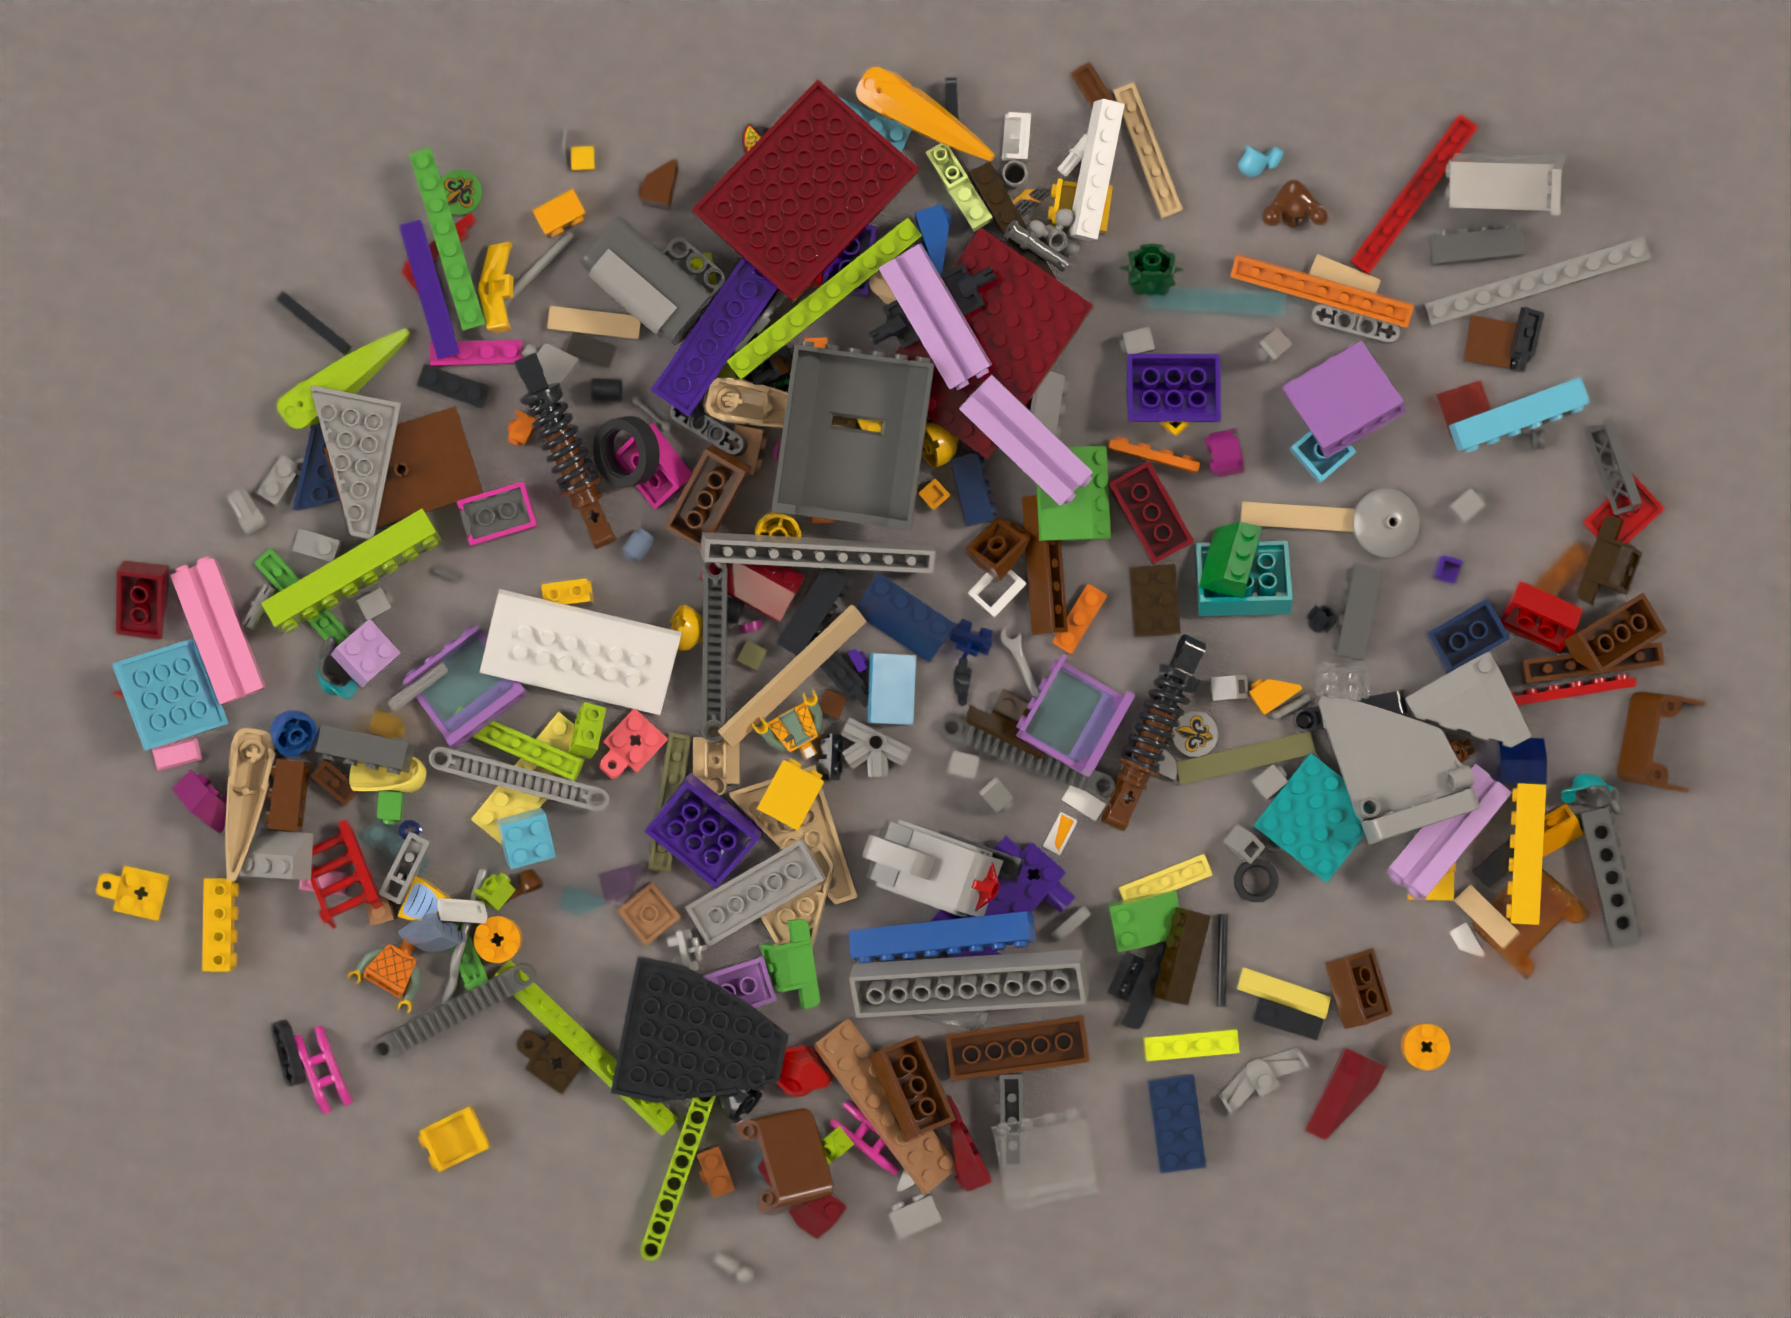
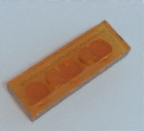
(1563, 569)

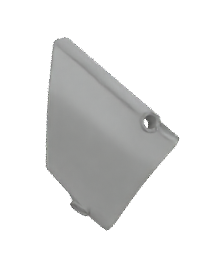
(1396, 768)

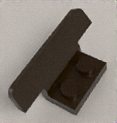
(1609, 563)
(1003, 721)

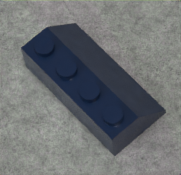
(904, 617)

